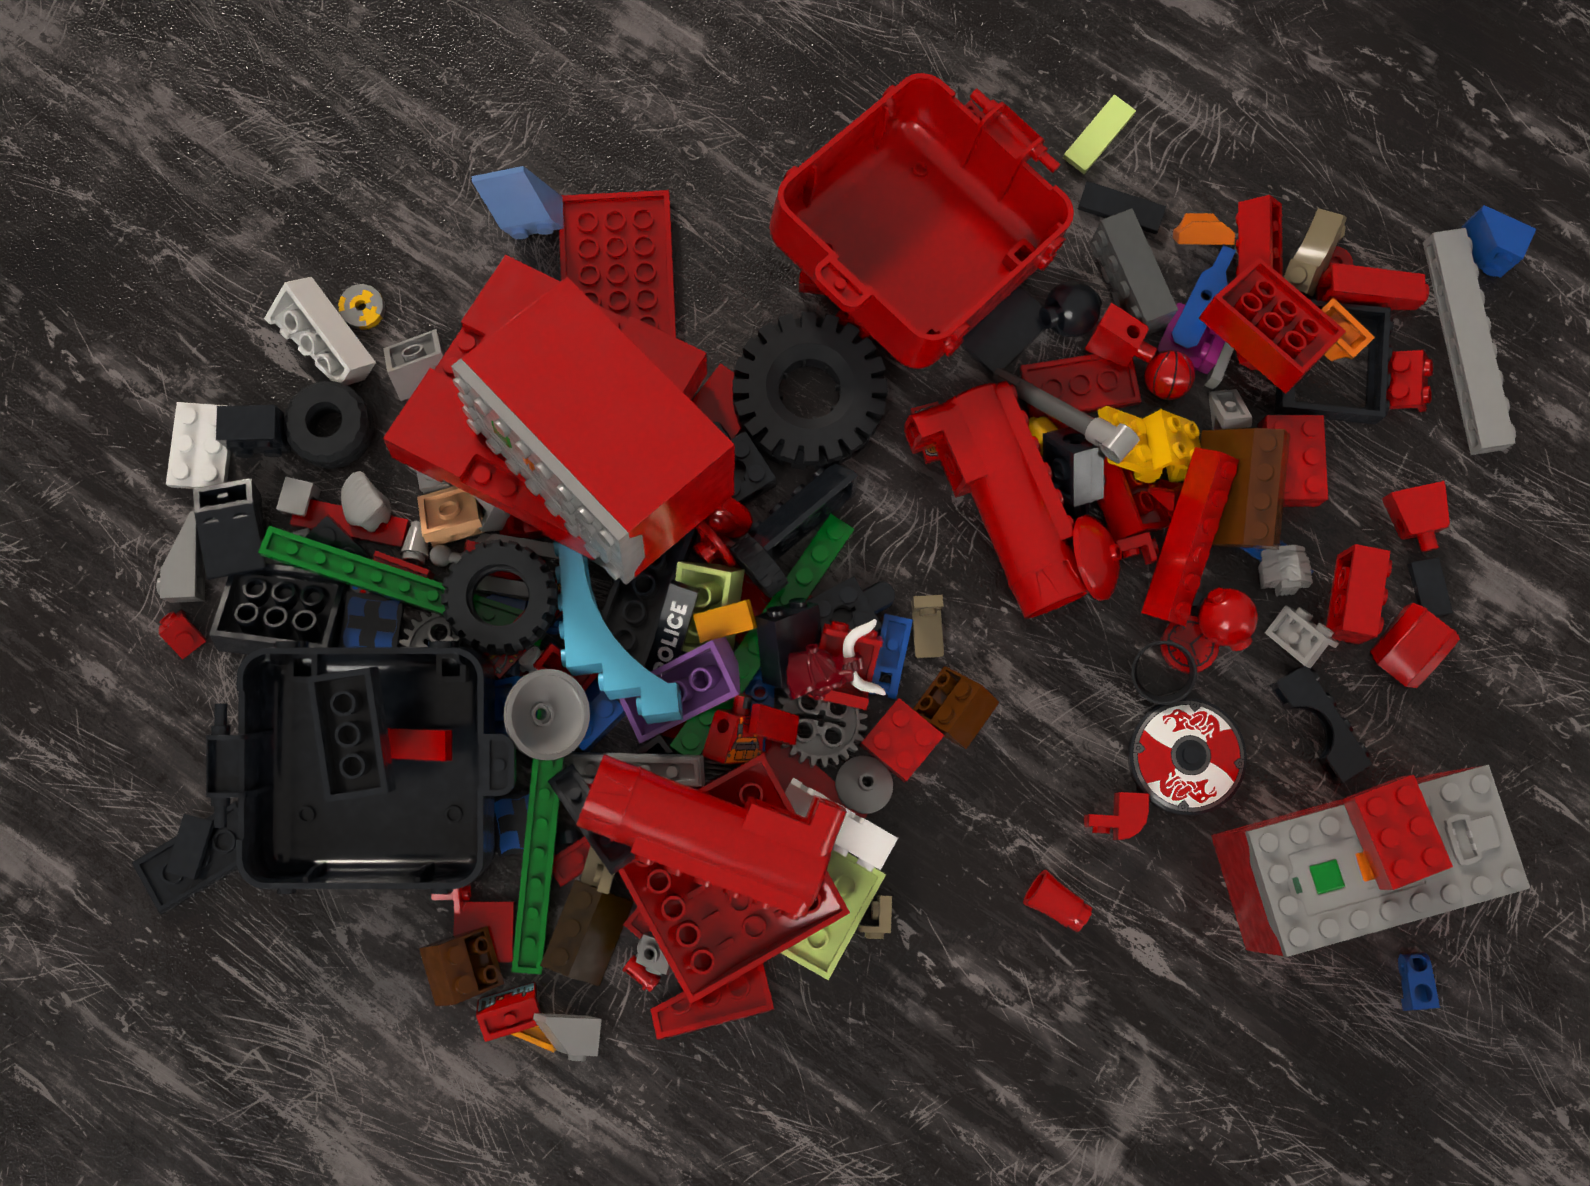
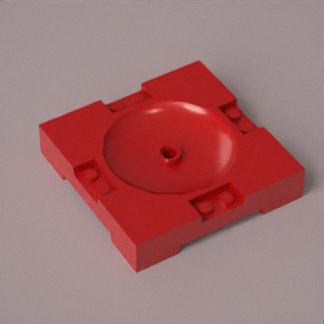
(433, 428)

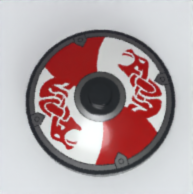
(1187, 757)

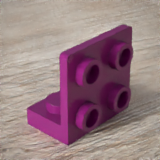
(1204, 355)

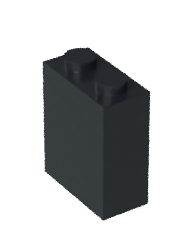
(785, 631)

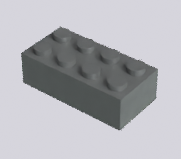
(1133, 271)

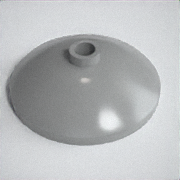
(563, 715)

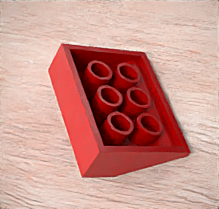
(1271, 324)

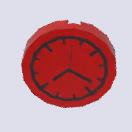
(1193, 640)

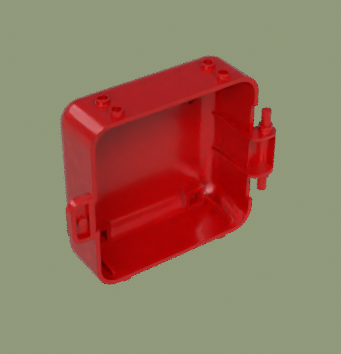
(922, 216)

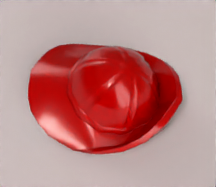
(730, 519)

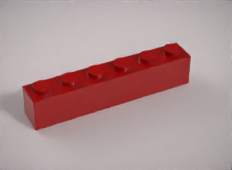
(1259, 236)
(1190, 536)

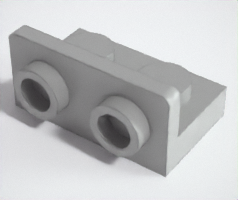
(1300, 636)

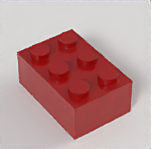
(1306, 462)
(1358, 594)
(1397, 833)

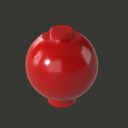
(1228, 618)

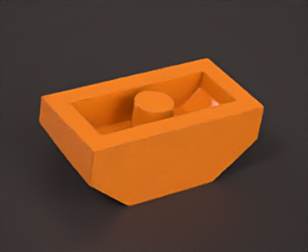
(1203, 230)
(1353, 340)

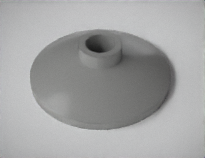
(855, 794)

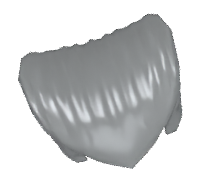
(364, 503)

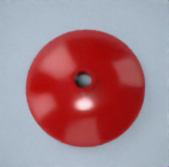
(1096, 557)

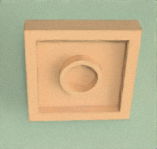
(449, 516)

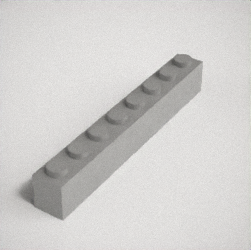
(1469, 341)

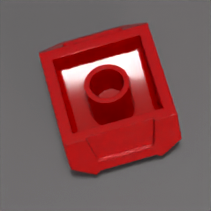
(1414, 645)

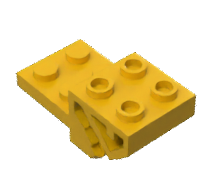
(1163, 443)

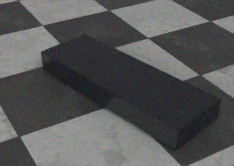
(1109, 202)

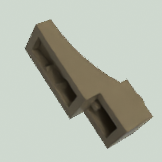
(1315, 251)

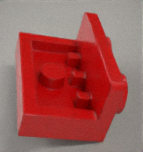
(1409, 380)

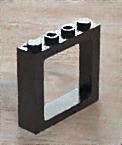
(1380, 325)

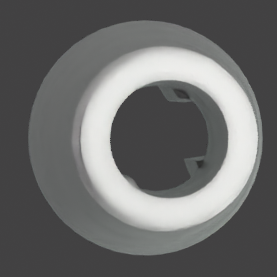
(415, 548)

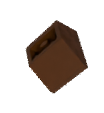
(956, 706)
(461, 966)

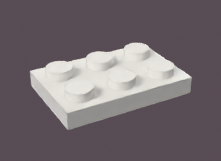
(194, 452)

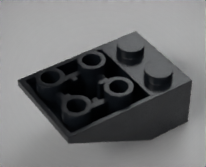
(230, 527)

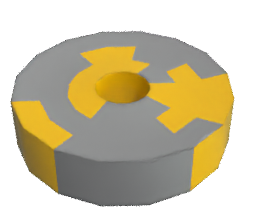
(358, 295)

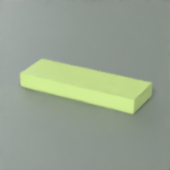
(1099, 134)

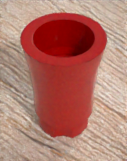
(1057, 902)

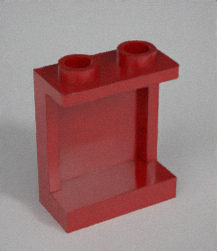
(867, 646)

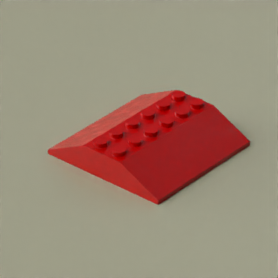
(709, 933)

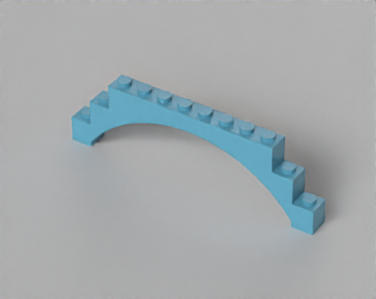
(594, 649)

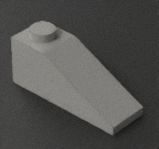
(183, 569)

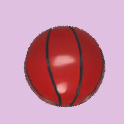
(1169, 374)

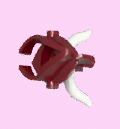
(820, 672)

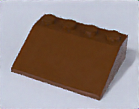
(1257, 491)

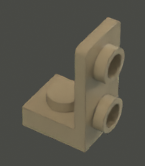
(927, 626)

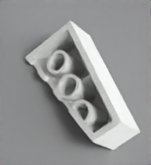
(320, 331)
(856, 834)

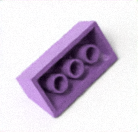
(704, 678)

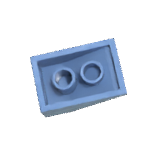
(520, 202)

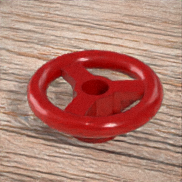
(712, 546)

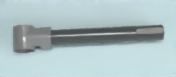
(1112, 440)

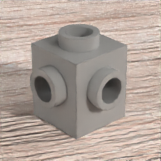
(651, 955)

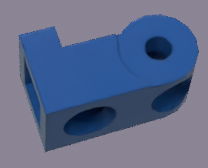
(1417, 982)

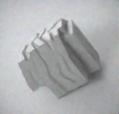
(1285, 569)

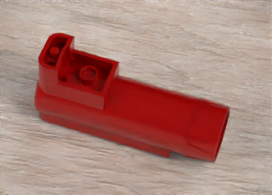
(994, 457)
(745, 850)

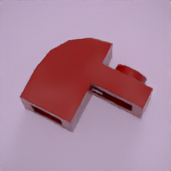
(1129, 816)

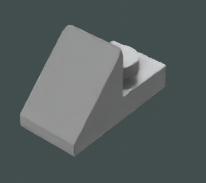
(1228, 410)

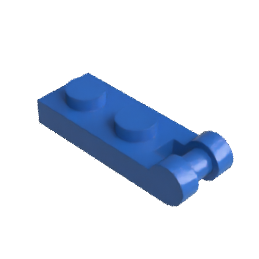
(892, 654)

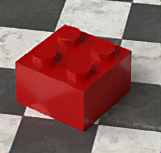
(901, 740)

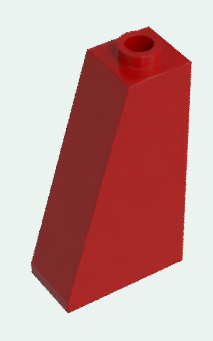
(1372, 287)

